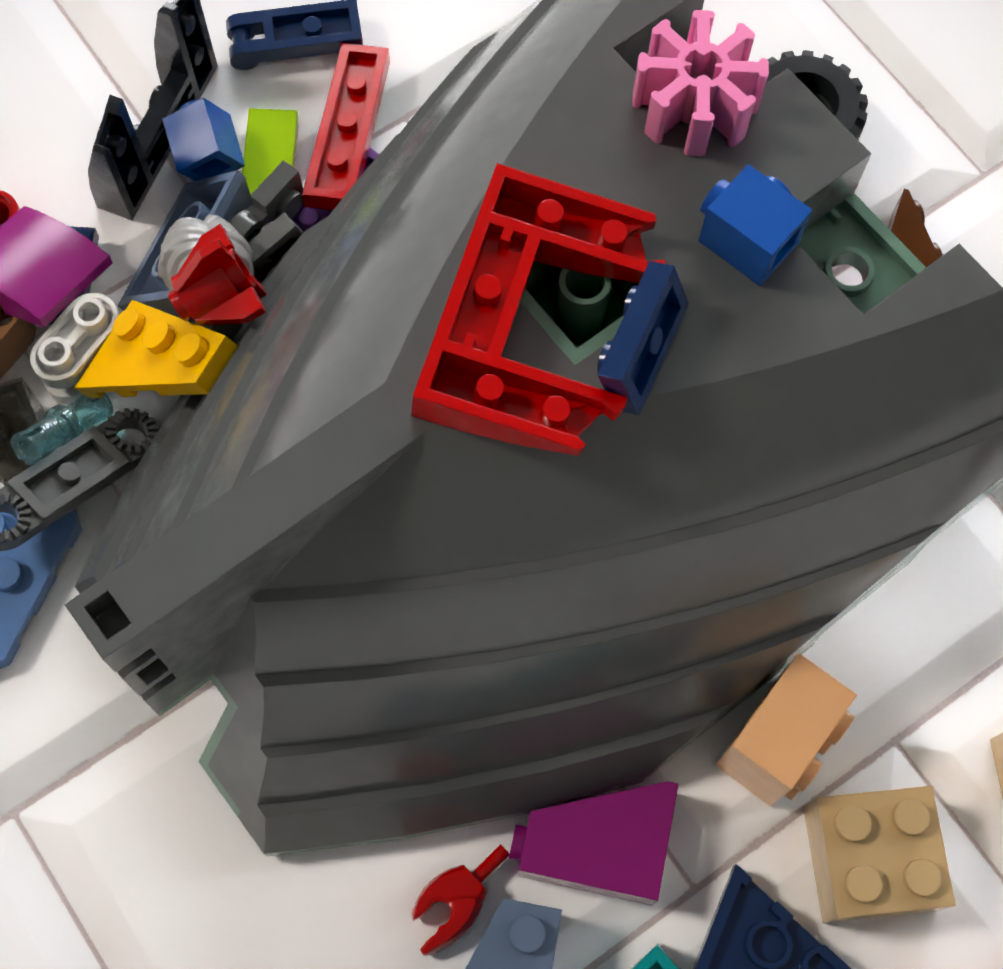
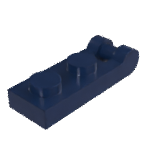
(292, 32)

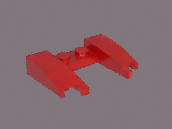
(464, 374)

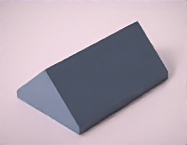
(217, 195)

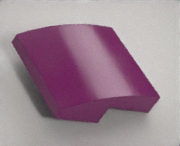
(44, 265)

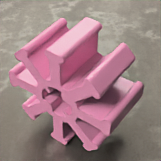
(699, 83)

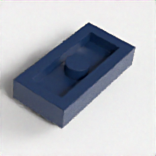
(644, 336)

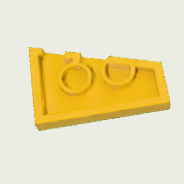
(158, 354)

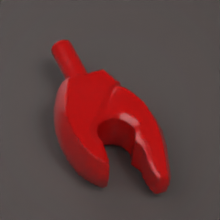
(462, 893)

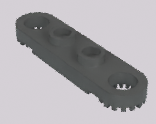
(72, 475)

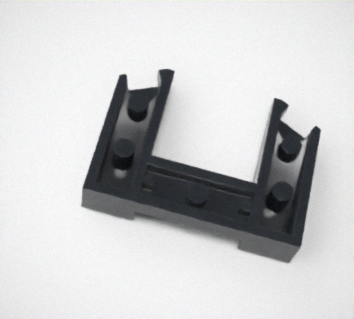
(130, 156)

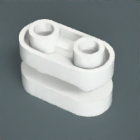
(72, 344)

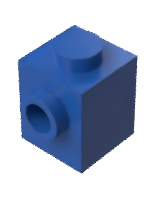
(203, 140)
(753, 223)

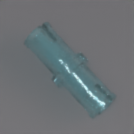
(59, 427)

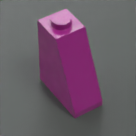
(601, 843)

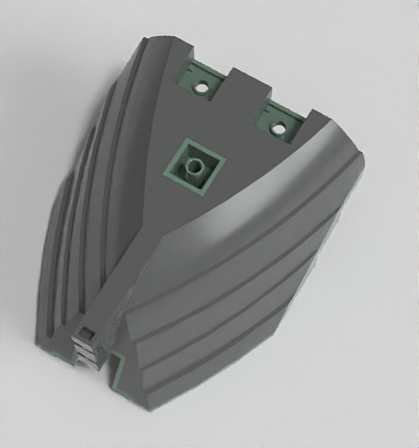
(507, 627)

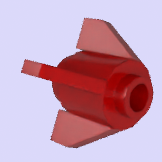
(216, 284)

